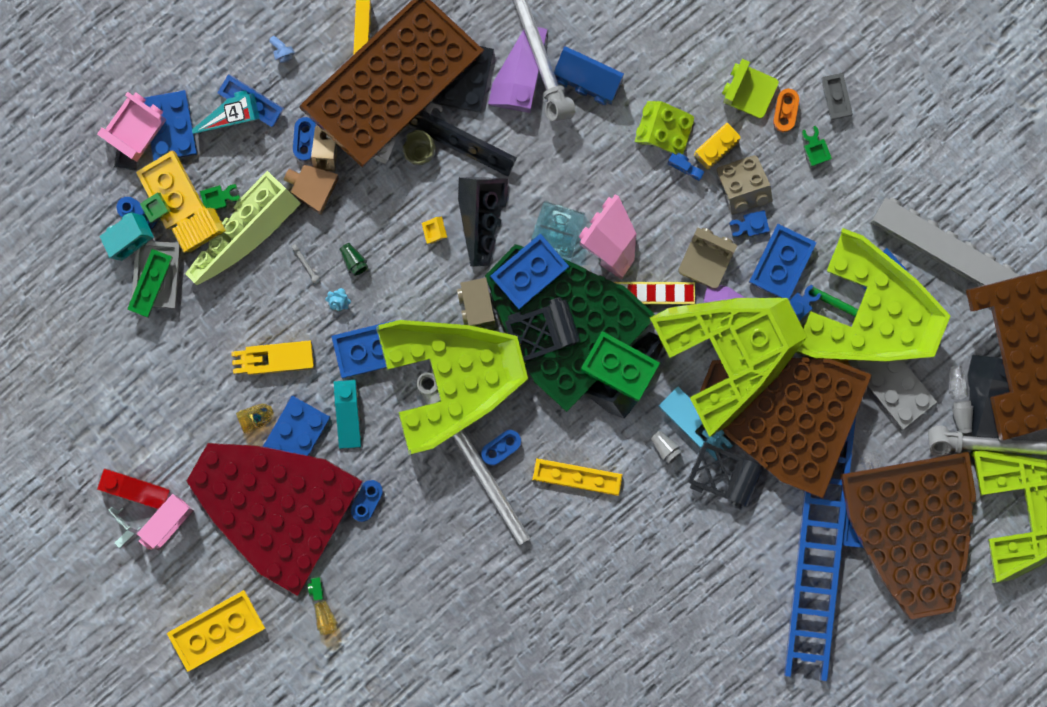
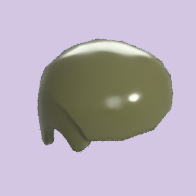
(419, 147)

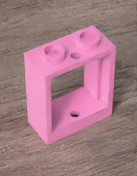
(164, 523)

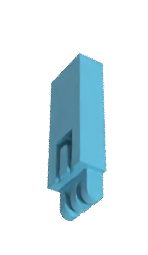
(684, 415)

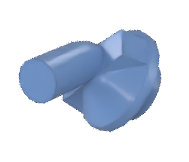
(283, 53)

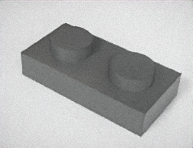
(837, 96)

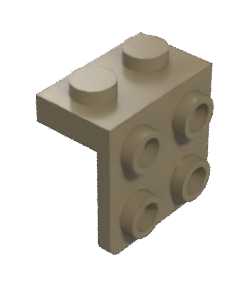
(745, 184)
(707, 258)

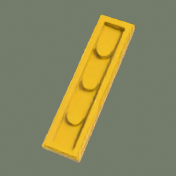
(577, 477)

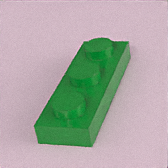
(150, 283)

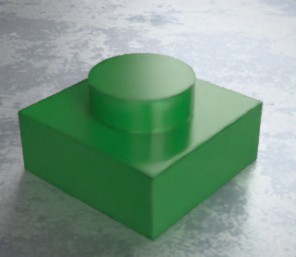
(155, 207)
(316, 589)

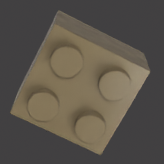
(477, 303)

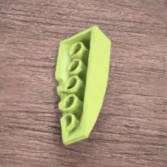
(254, 220)

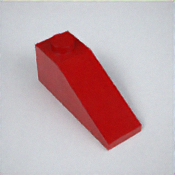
(132, 489)

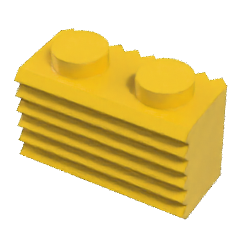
(717, 146)
(198, 229)

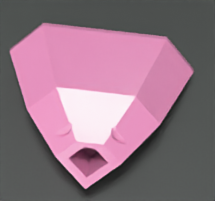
(611, 237)

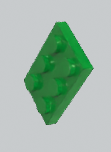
(620, 366)

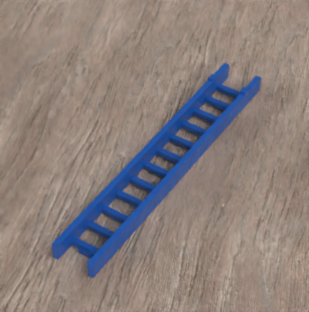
(832, 592)

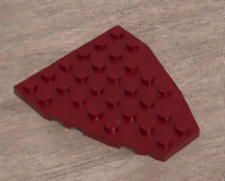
(273, 506)

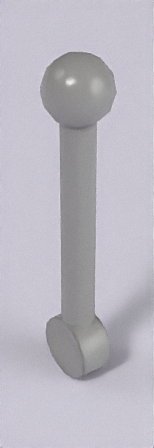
(315, 279)

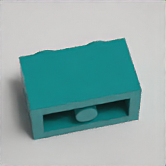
(126, 236)

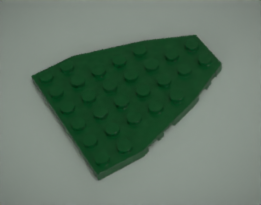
(595, 307)

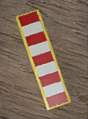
(662, 292)

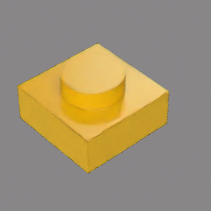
(434, 230)

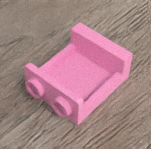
(133, 126)

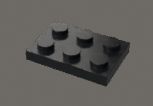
(469, 87)

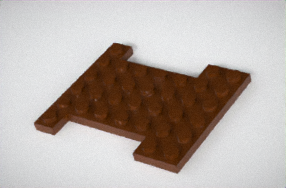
(1021, 330)

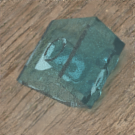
(559, 227)

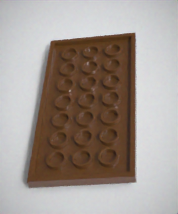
(391, 79)

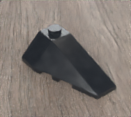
(480, 210)
(985, 379)
(613, 400)

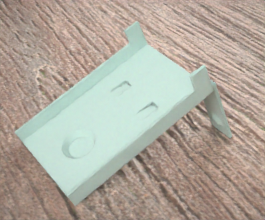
(130, 531)

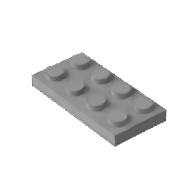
(896, 389)

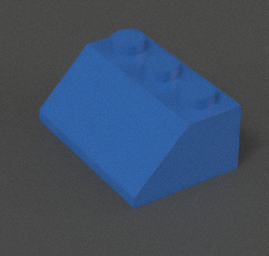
(588, 76)

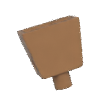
(312, 186)

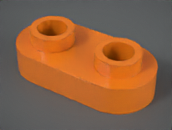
(786, 111)

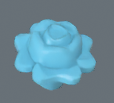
(338, 300)

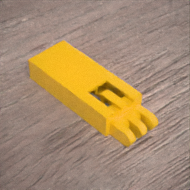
(362, 23)
(281, 358)

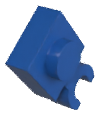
(681, 163)
(753, 223)
(801, 303)

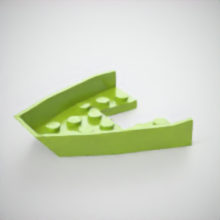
(895, 315)
(751, 339)
(470, 368)
(1005, 472)

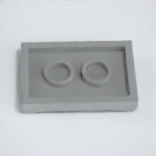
(168, 292)

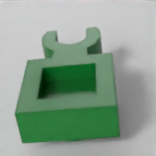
(816, 150)
(216, 198)

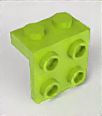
(749, 90)
(664, 127)

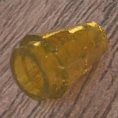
(325, 619)

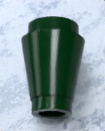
(353, 259)

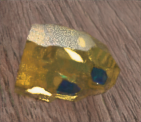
(255, 417)

